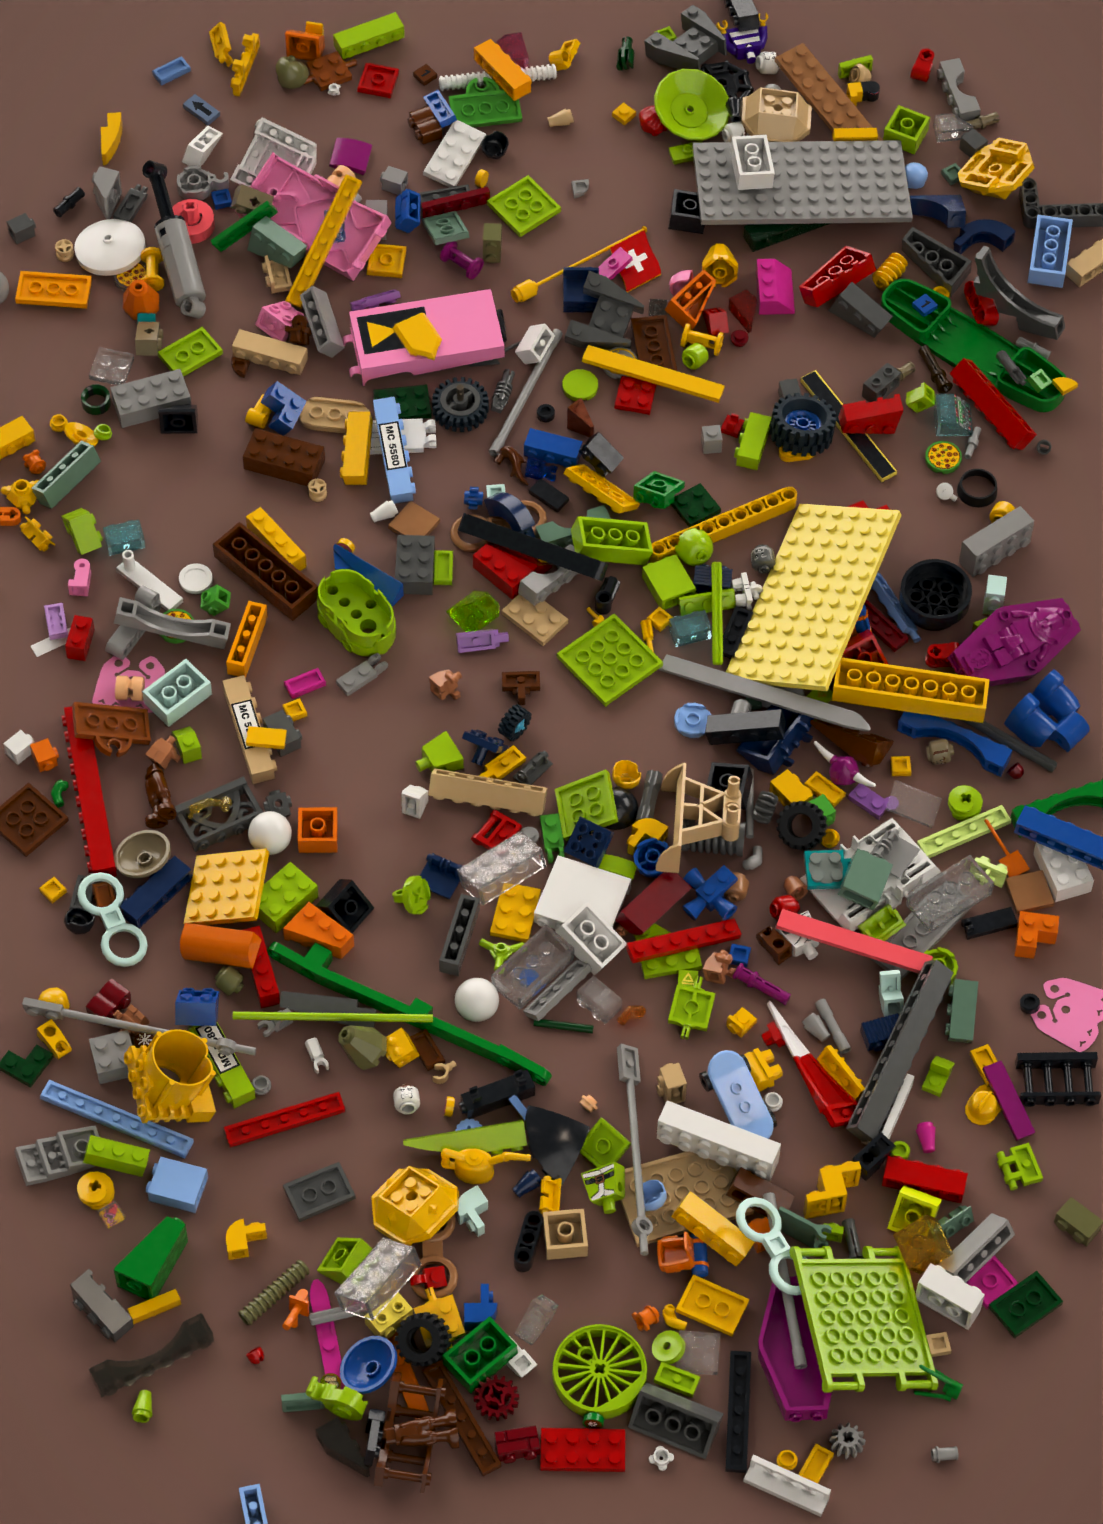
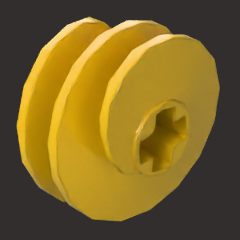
(95, 1190)

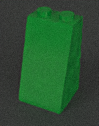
(152, 1260)

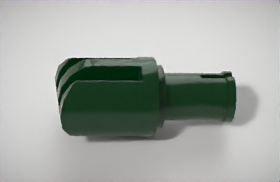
(625, 55)

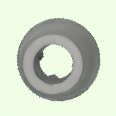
(816, 1027)

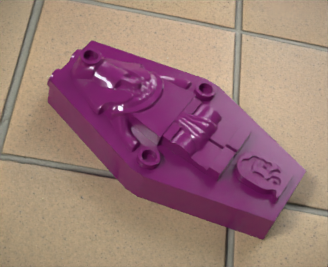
(1016, 642)
(795, 1390)

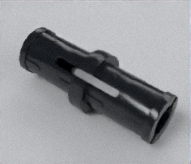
(69, 202)

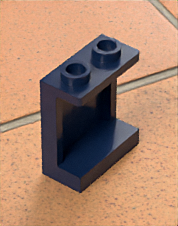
(573, 284)

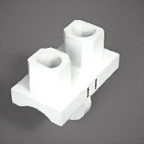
(742, 584)

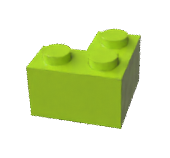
(82, 529)

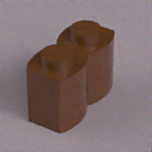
(425, 125)

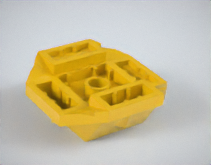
(997, 168)
(413, 1205)

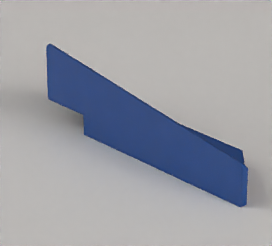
(390, 587)

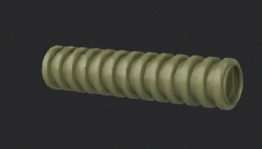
(274, 1292)

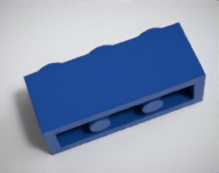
(552, 448)

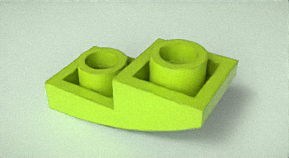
(618, 866)

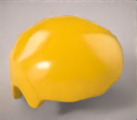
(626, 774)
(56, 996)

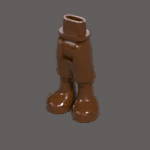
(158, 798)
(420, 1432)

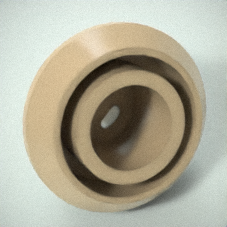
(859, 74)

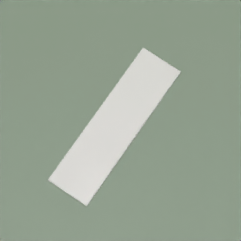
(47, 645)

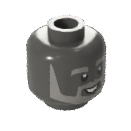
(762, 558)

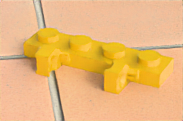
(243, 66)

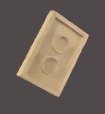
(537, 621)

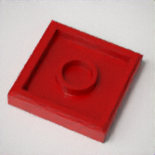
(378, 80)

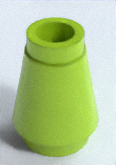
(143, 1407)

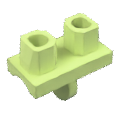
(996, 873)

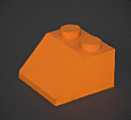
(304, 45)

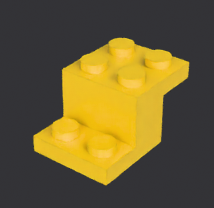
(832, 1190)

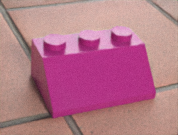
(774, 287)

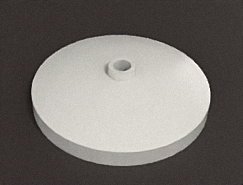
(109, 247)

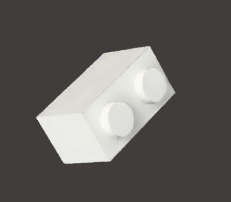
(535, 343)

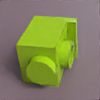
(920, 398)

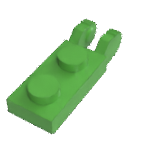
(552, 835)

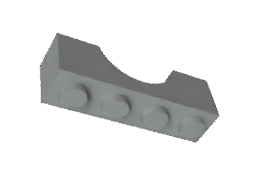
(952, 74)
(538, 586)

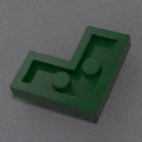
(27, 1069)

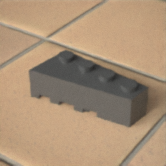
(936, 260)

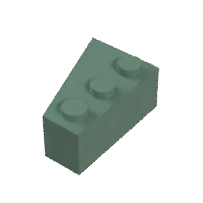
(276, 242)
(961, 1010)

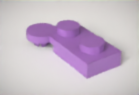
(868, 800)

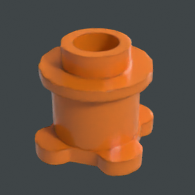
(34, 462)
(646, 1318)

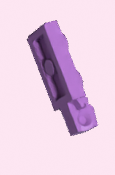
(374, 300)
(480, 640)

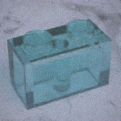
(124, 537)
(690, 628)

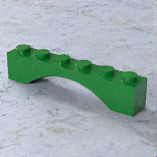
(1089, 794)

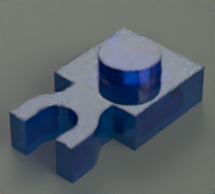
(536, 469)

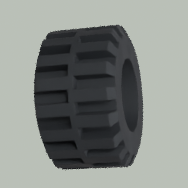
(785, 825)
(407, 1343)

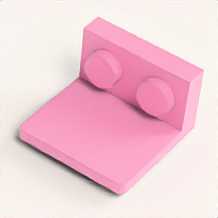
(274, 319)

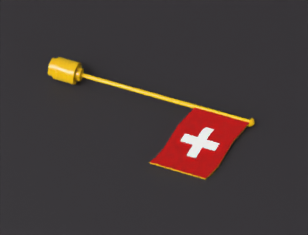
(636, 273)

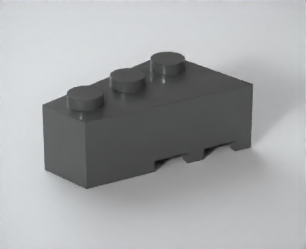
(100, 1307)

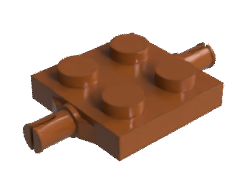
(329, 70)

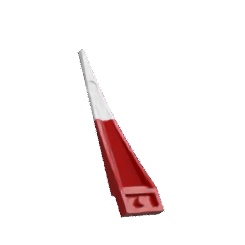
(825, 1090)

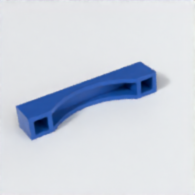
(991, 755)

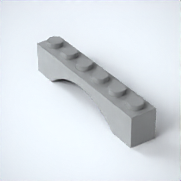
(138, 616)

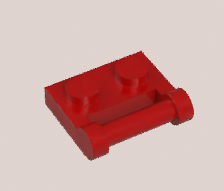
(505, 829)

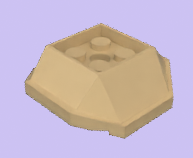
(777, 114)

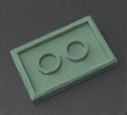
(445, 228)

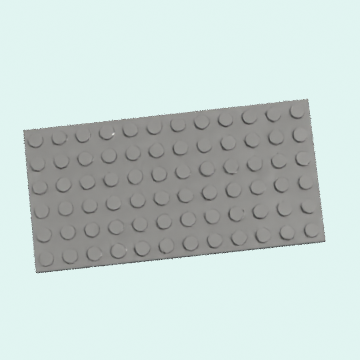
(809, 186)

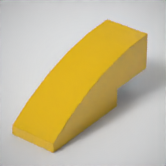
(111, 136)

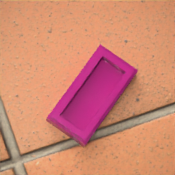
(304, 683)

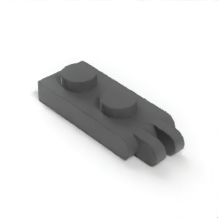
(131, 203)

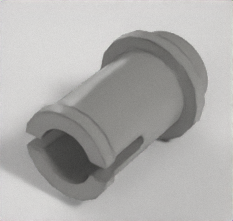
(942, 1454)

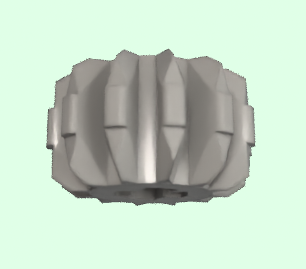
(844, 1433)

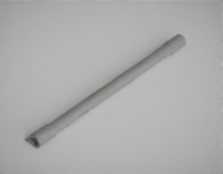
(526, 391)
(797, 1348)

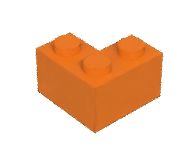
(1034, 929)

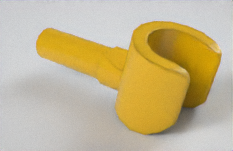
(598, 619)

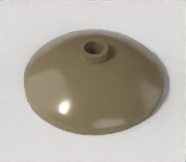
(142, 853)

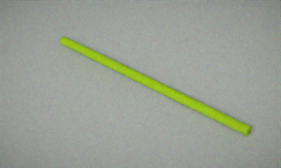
(332, 1016)

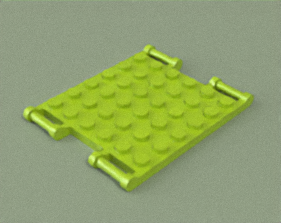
(863, 1318)

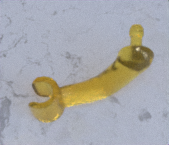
(223, 803)

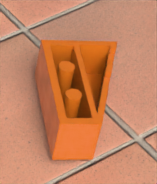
(314, 926)

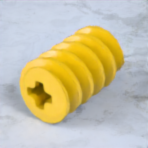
(889, 271)

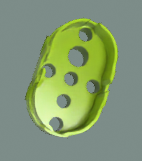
(358, 596)

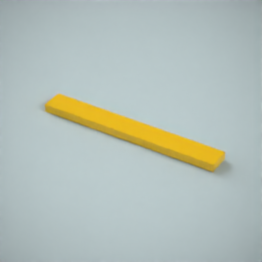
(324, 239)
(653, 373)

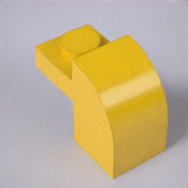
(646, 829)
(239, 1235)

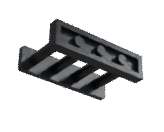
(1056, 1060)

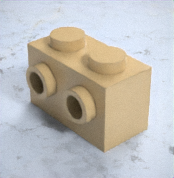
(671, 1083)

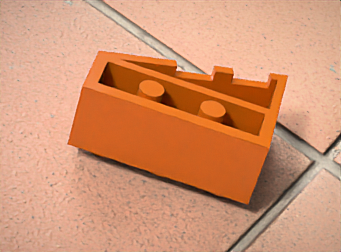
(691, 300)

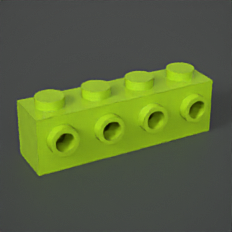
(368, 35)

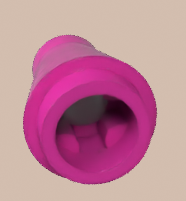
(926, 1135)

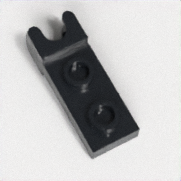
(374, 1428)

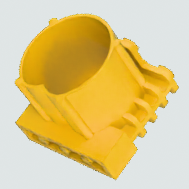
(159, 1095)

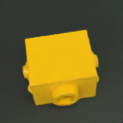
(400, 1048)

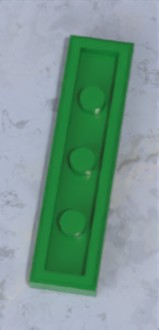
(243, 226)

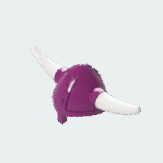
(843, 769)

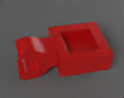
(431, 1277)

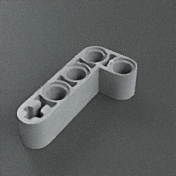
(126, 637)

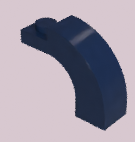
(984, 231)
(512, 510)

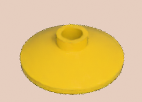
(78, 432)

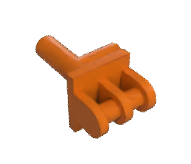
(297, 1305)

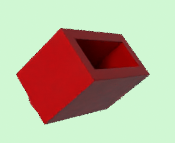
(79, 638)

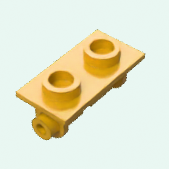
(31, 529)
(552, 1193)

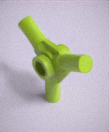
(500, 951)

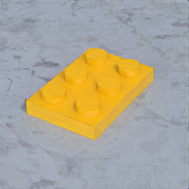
(515, 913)
(712, 1305)

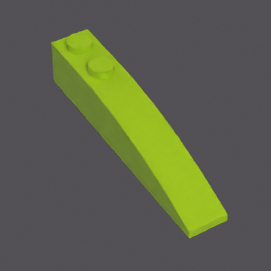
(486, 1138)

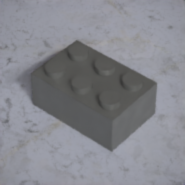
(415, 563)

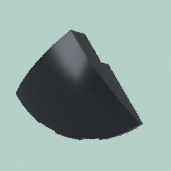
(554, 1140)

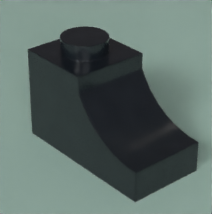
(874, 1155)

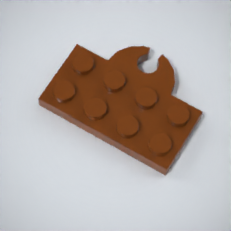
(111, 726)

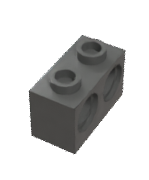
(881, 383)

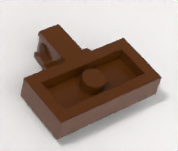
(521, 683)

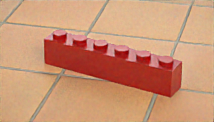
(992, 404)

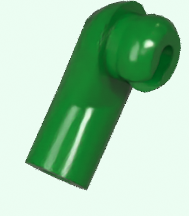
(56, 792)

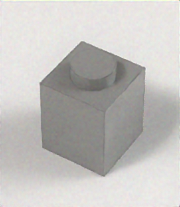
(394, 180)
(711, 439)

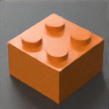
(318, 830)

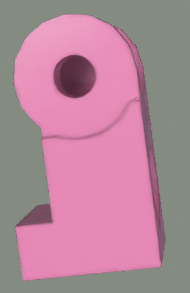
(82, 578)

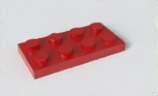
(582, 1449)

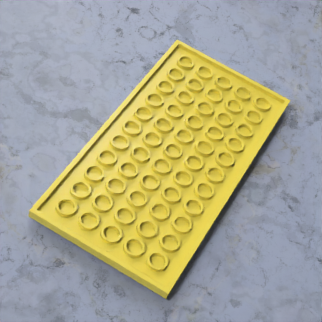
(814, 595)

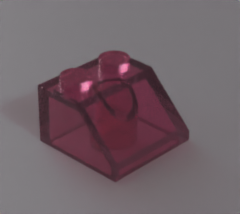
(515, 47)

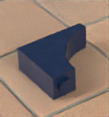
(945, 208)

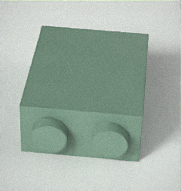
(865, 879)

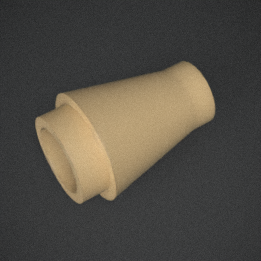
(561, 118)

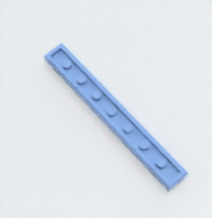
(116, 1119)

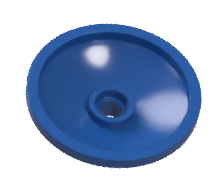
(368, 1364)

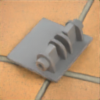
(895, 851)

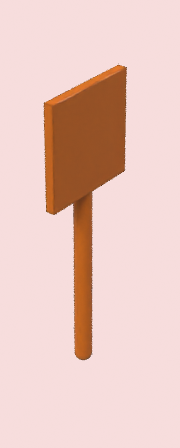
(1015, 863)

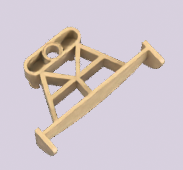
(712, 825)

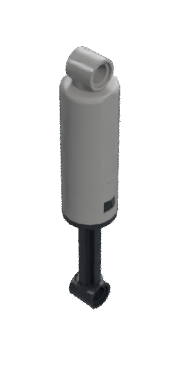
(176, 247)

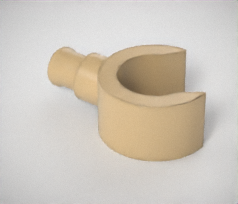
(445, 1068)

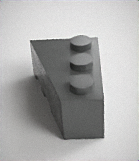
(860, 310)

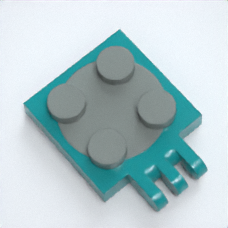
(825, 868)

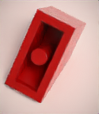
(716, 320)

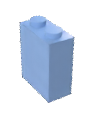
(177, 1184)

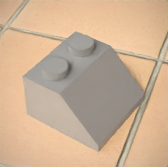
(107, 190)

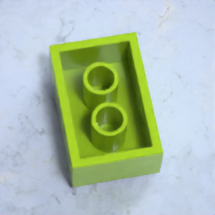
(285, 896)

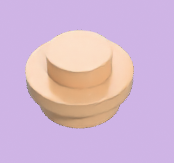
(588, 1103)

